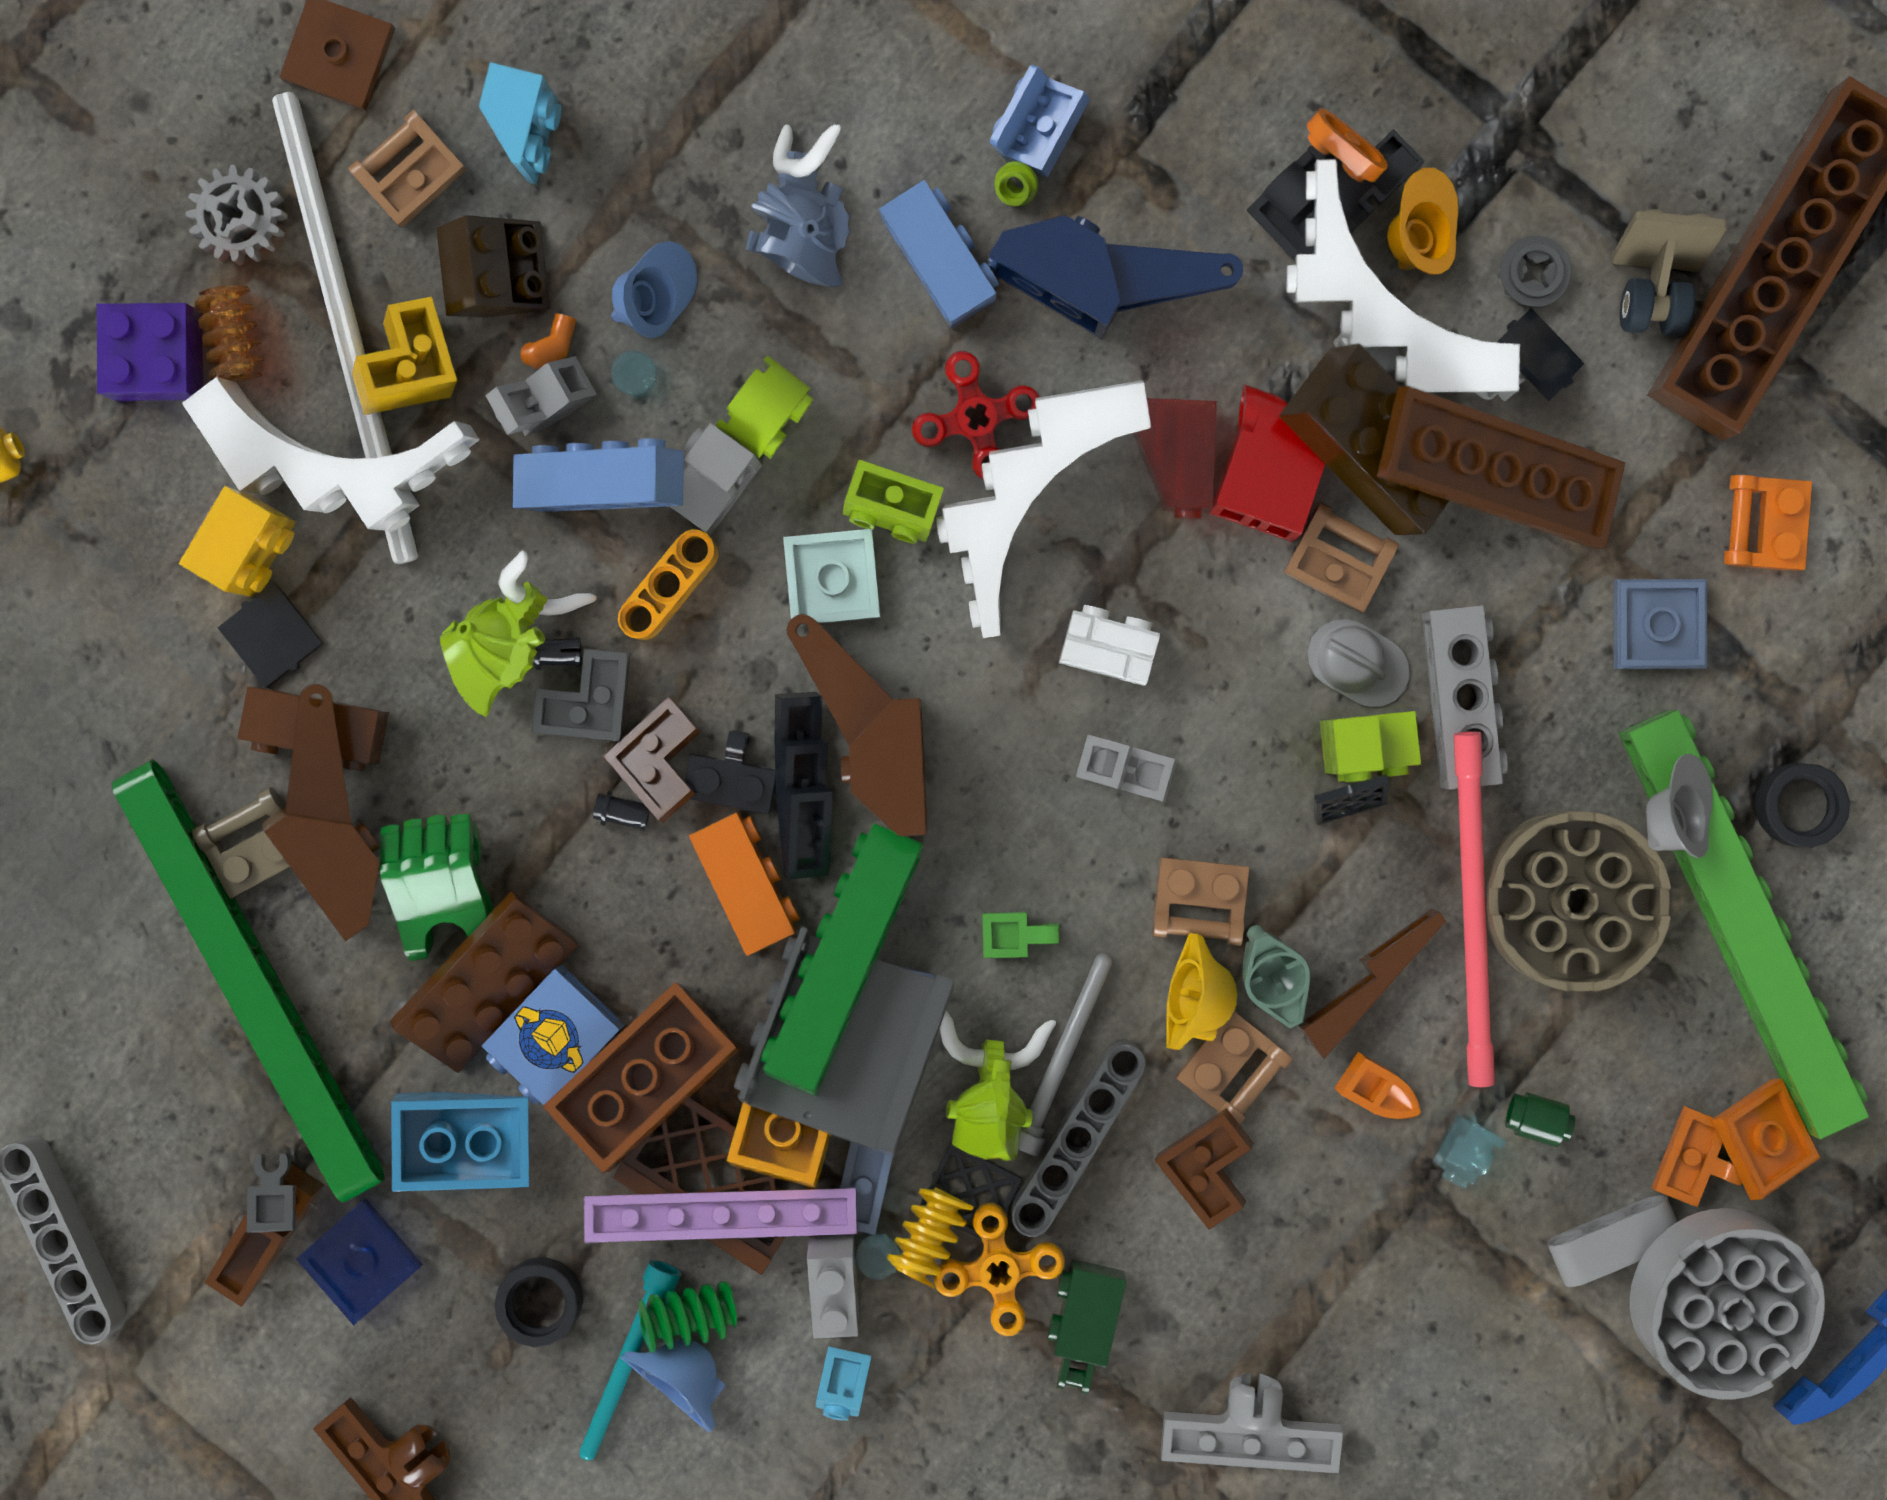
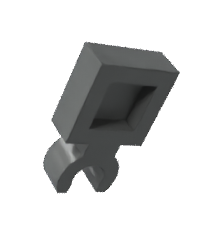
(271, 1204)

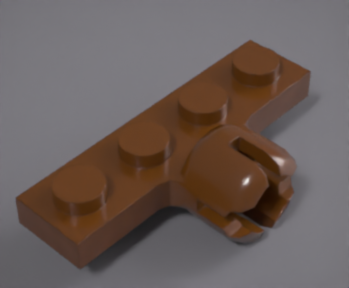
(383, 1466)

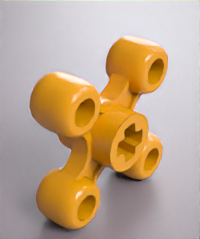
(1001, 1287)

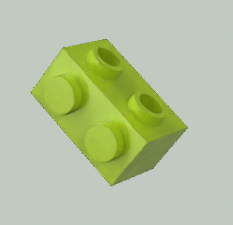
(891, 502)

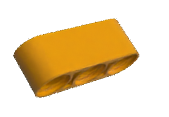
(647, 592)

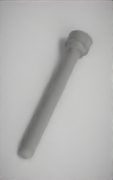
(1031, 1138)

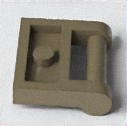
(251, 860)

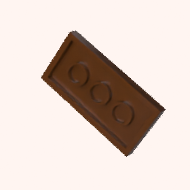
(483, 982)

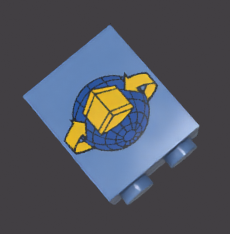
(552, 1035)

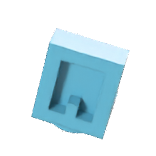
(842, 1383)

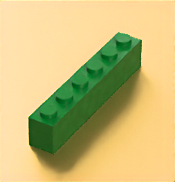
(843, 959)

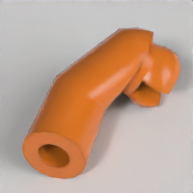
(551, 347)

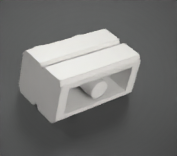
(1110, 646)

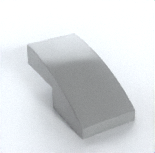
(1126, 768)

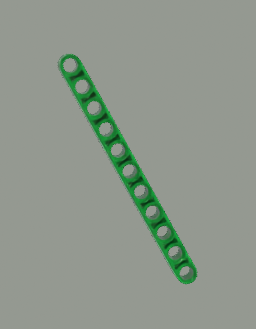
(249, 982)

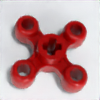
(969, 396)

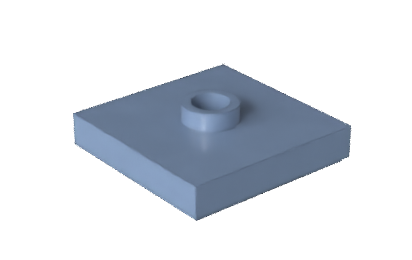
(1660, 623)

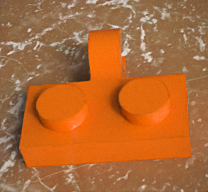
(1692, 1158)

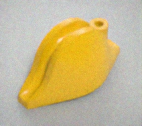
(1199, 995)

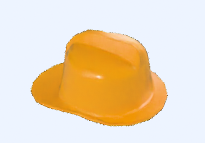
(1427, 223)

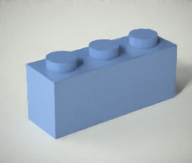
(939, 253)

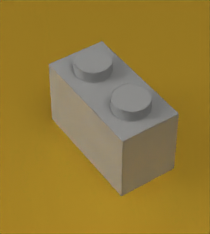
(833, 1285)

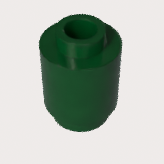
(1540, 1119)

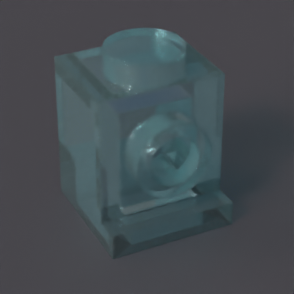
(1467, 1151)

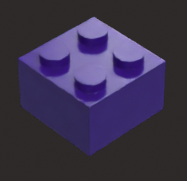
(148, 351)

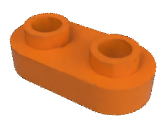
(1358, 156)

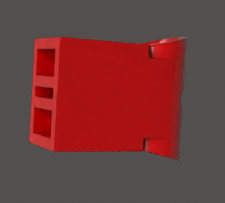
(1268, 471)

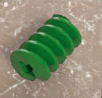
(687, 1315)

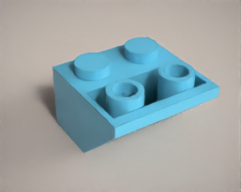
(521, 114)

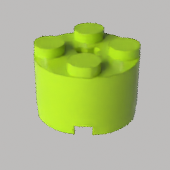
(765, 407)

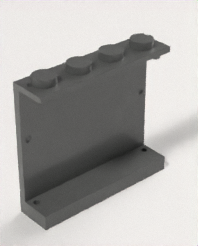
(877, 1060)

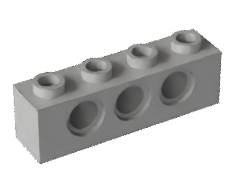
(1446, 677)

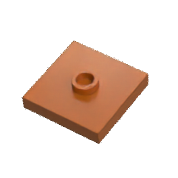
(1766, 1139)

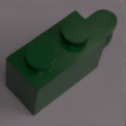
(1086, 1320)

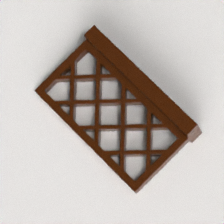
(648, 1181)

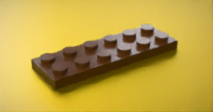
(1500, 468)

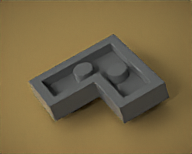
(599, 706)

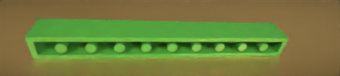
(1754, 941)

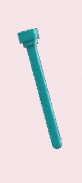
(658, 1279)

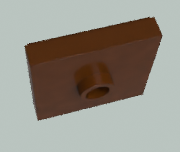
(337, 52)

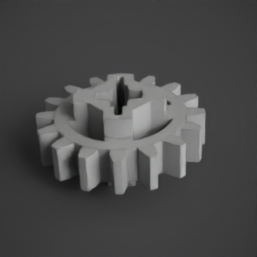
(233, 231)

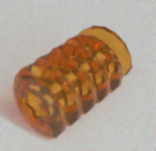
(228, 333)

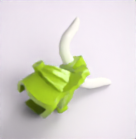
(495, 641)
(990, 1111)

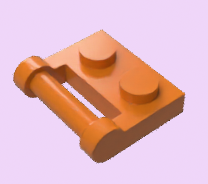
(1781, 524)

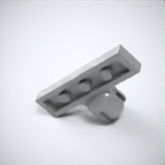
(1252, 1433)

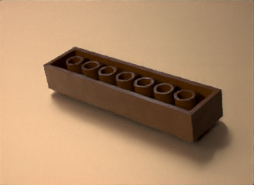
(1781, 265)

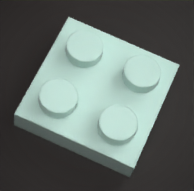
(832, 576)

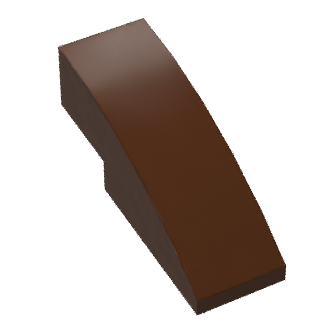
(253, 1253)

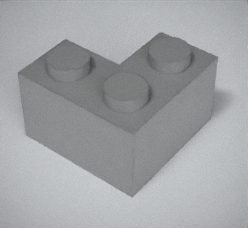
(714, 477)

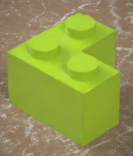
(1369, 744)

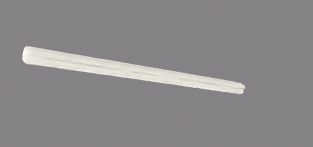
(334, 289)

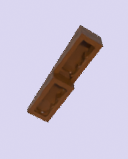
(1384, 964)

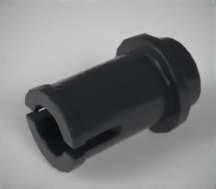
(552, 653)
(620, 811)

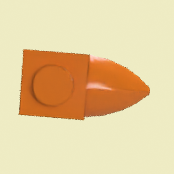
(1377, 1089)

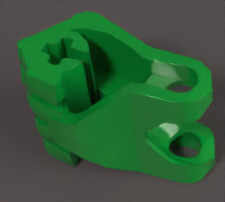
(433, 878)

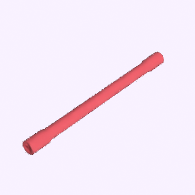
(1468, 772)

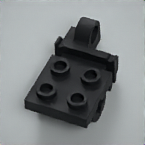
(1284, 205)

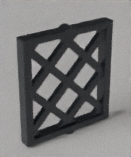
(1373, 788)
(939, 1177)

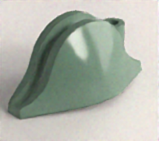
(1275, 977)

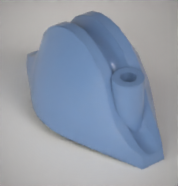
(682, 1375)

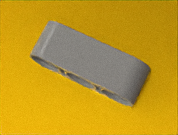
(1610, 1240)

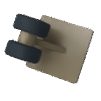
(1664, 245)

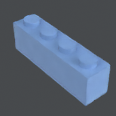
(598, 478)

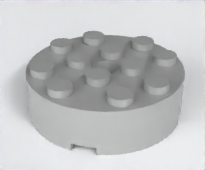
(1726, 1303)

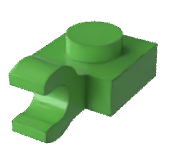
(1009, 934)

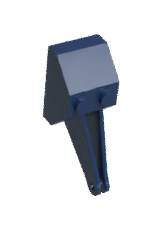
(1090, 281)

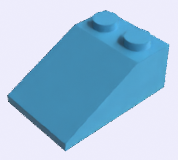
(459, 1141)

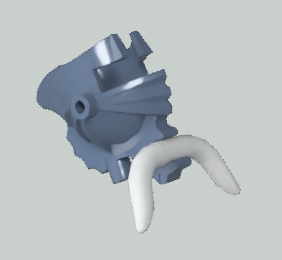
(802, 222)

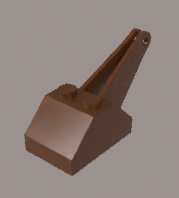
(881, 731)
(316, 826)

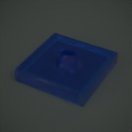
(359, 1261)

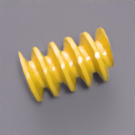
(928, 1235)

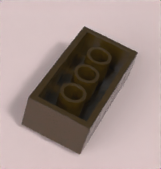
(1345, 421)

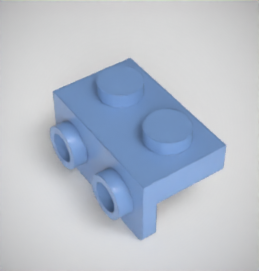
(1038, 121)

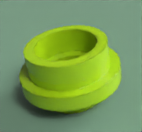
(1008, 192)

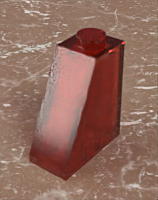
(1181, 454)

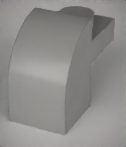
(542, 398)

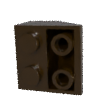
(492, 267)

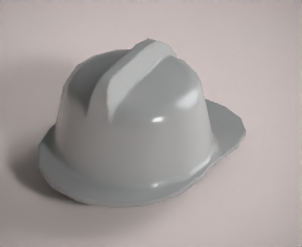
(1358, 663)
(1682, 812)

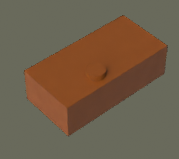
(641, 1078)

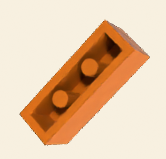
(745, 882)

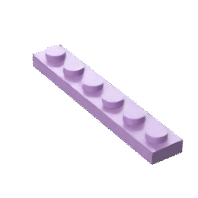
(719, 1215)

